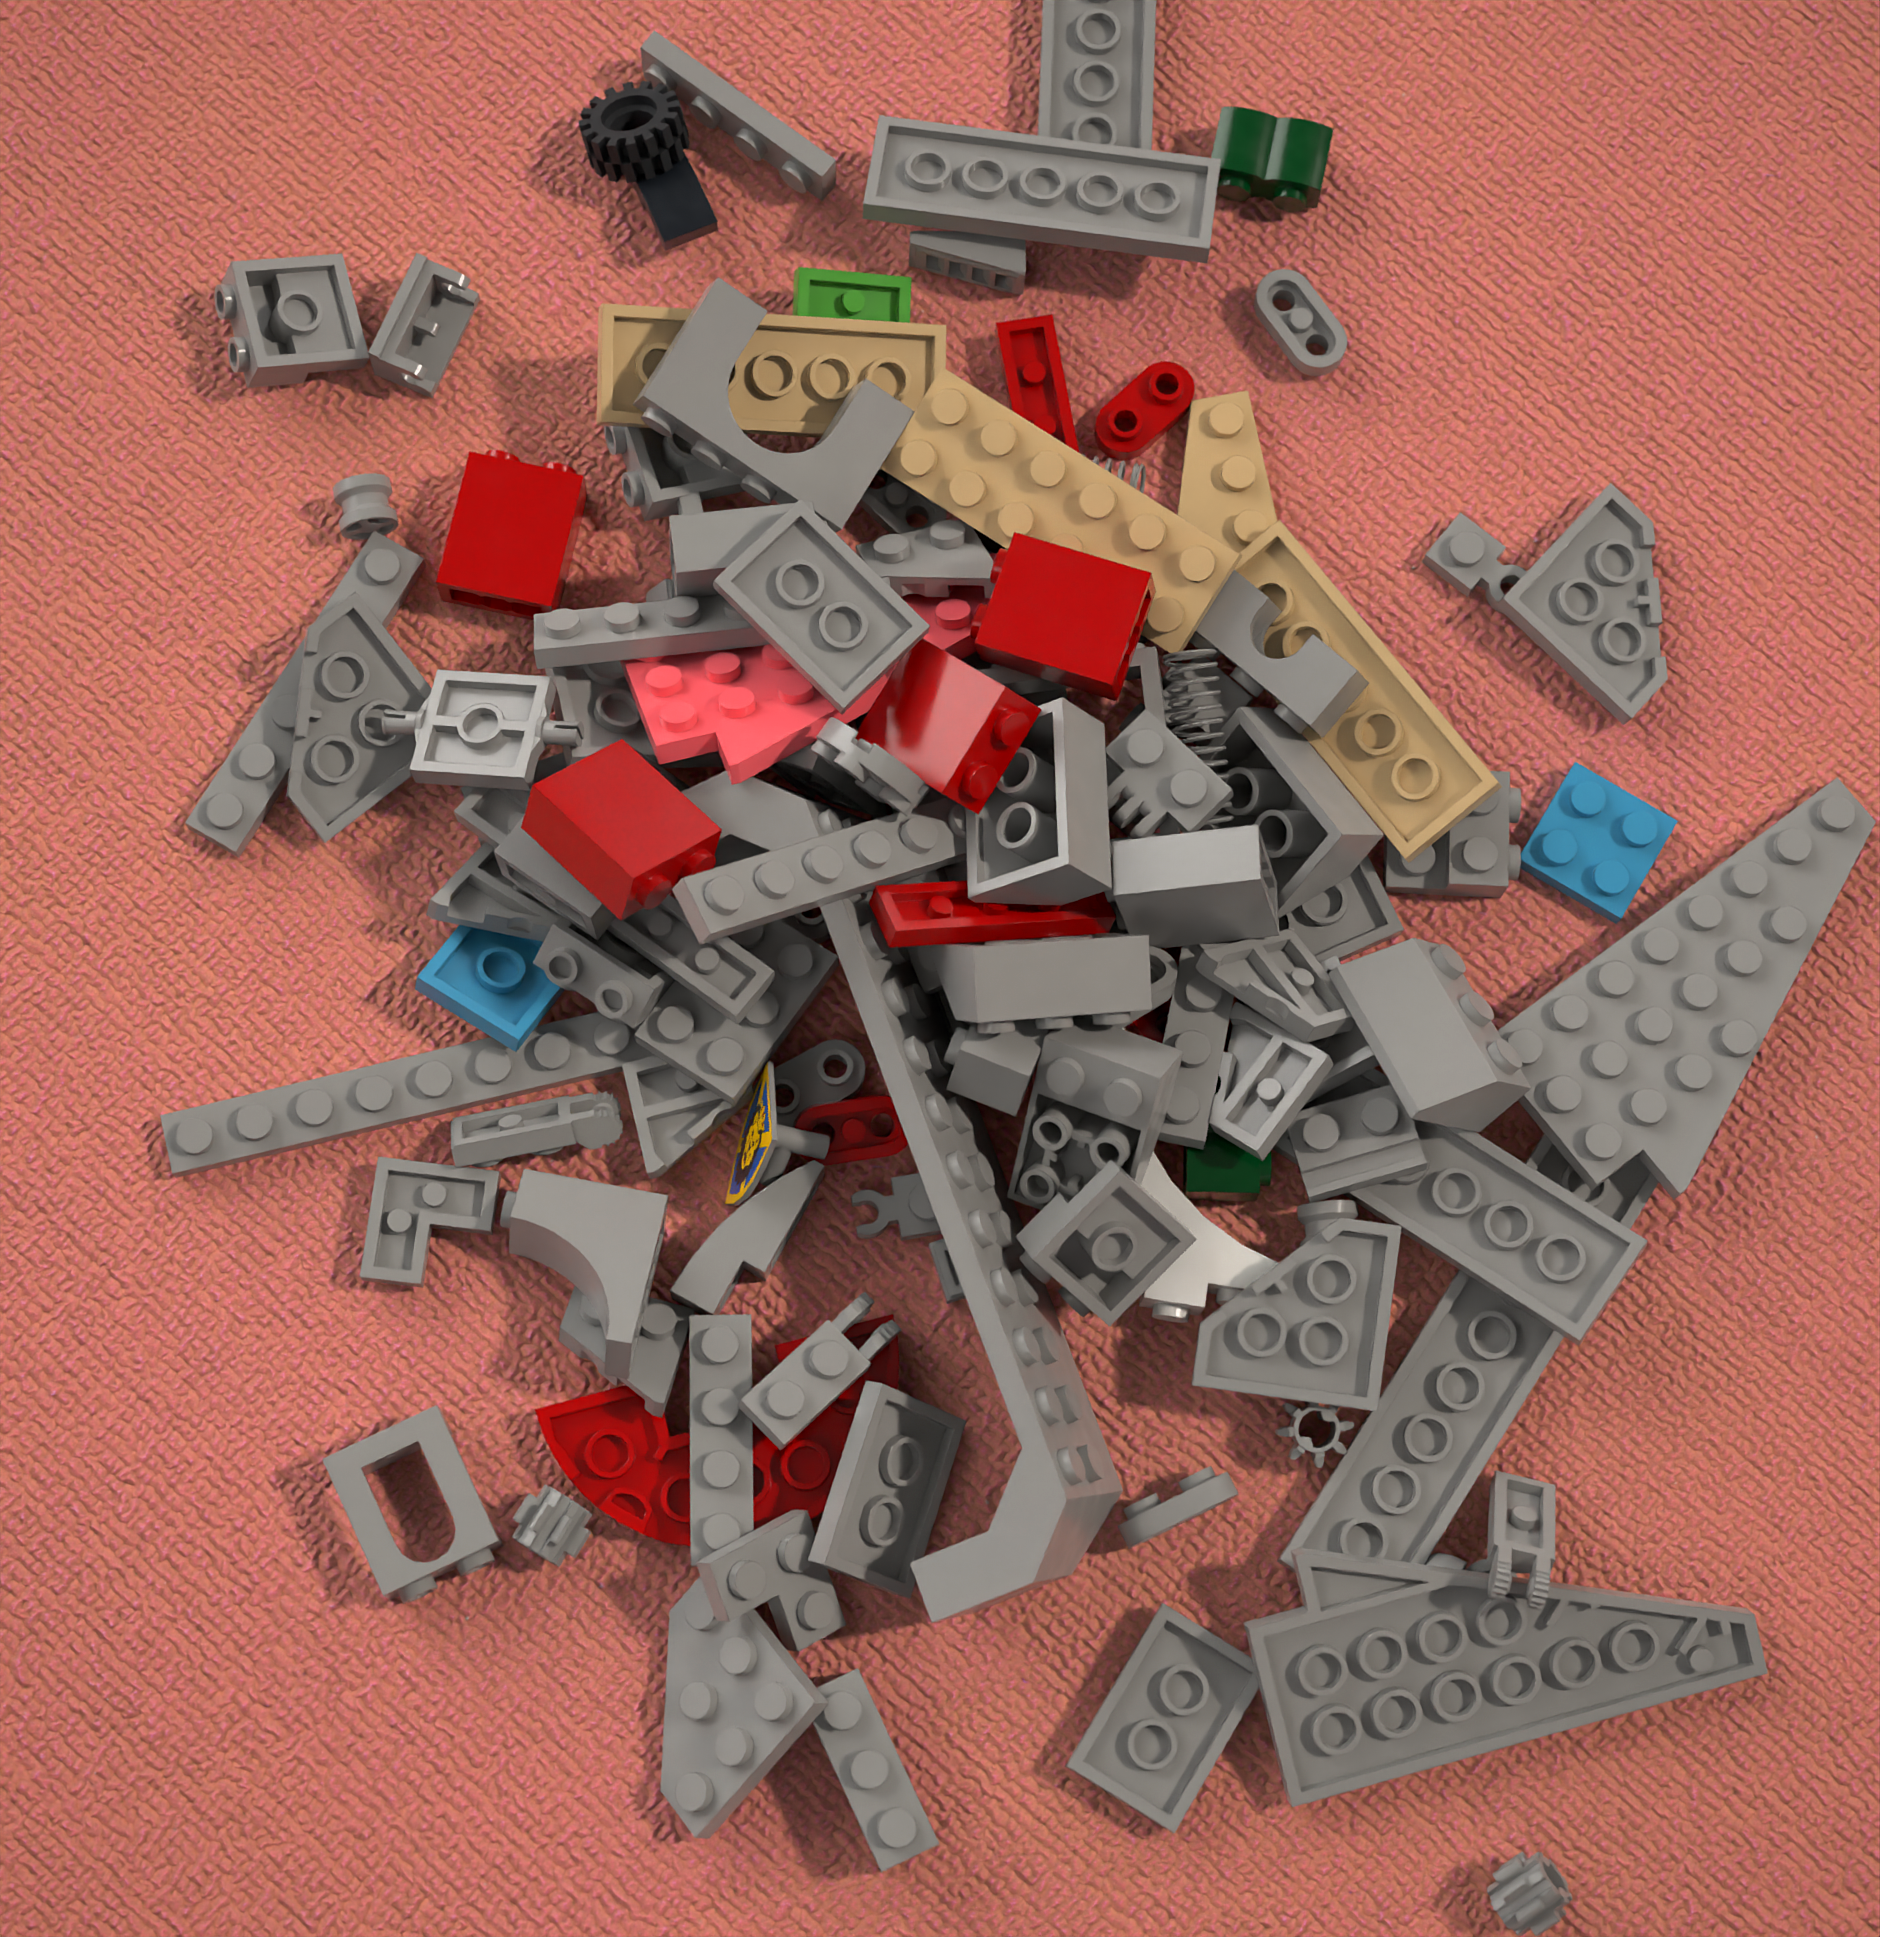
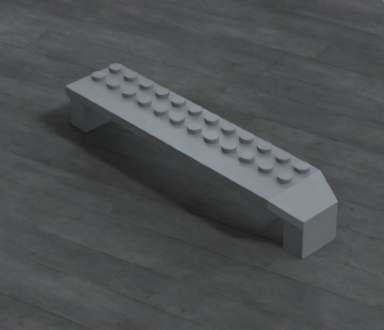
(1064, 1470)

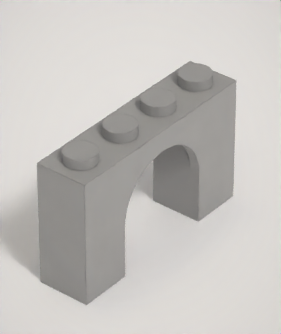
(691, 399)

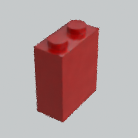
(512, 535)
(1063, 615)
(949, 724)
(620, 828)

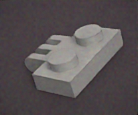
(1161, 780)

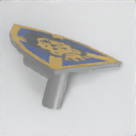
(767, 1146)

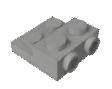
(290, 318)
(664, 470)
(1467, 859)
(603, 971)
(1104, 1244)

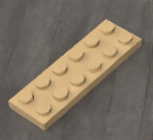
(787, 374)
(1019, 479)
(1392, 740)

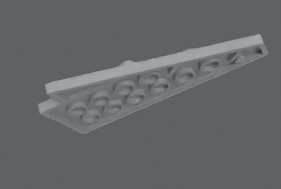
(1668, 1018)
(1423, 1669)

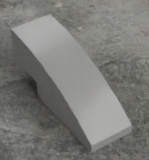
(747, 1241)

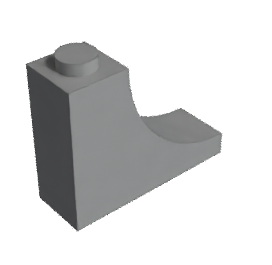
(599, 1240)

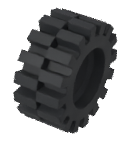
(634, 131)

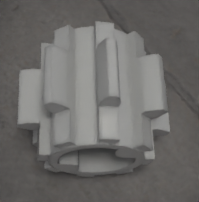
(1305, 1443)
(551, 1525)
(1529, 1894)

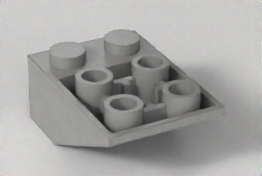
(1092, 1102)

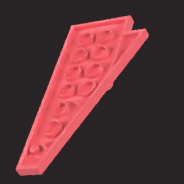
(755, 702)

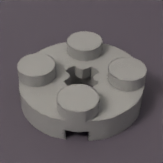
(872, 766)

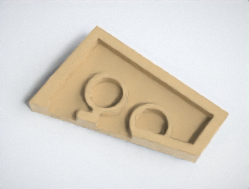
(1225, 472)

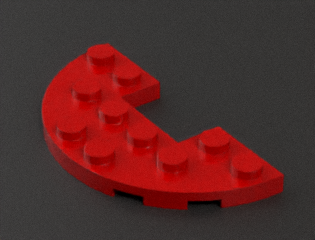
(642, 1475)

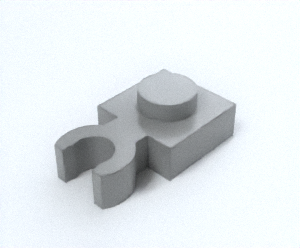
(1470, 558)
(906, 1207)

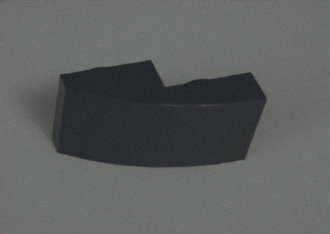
(676, 204)

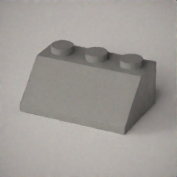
(1301, 807)
(1047, 818)
(1046, 980)
(1432, 1034)

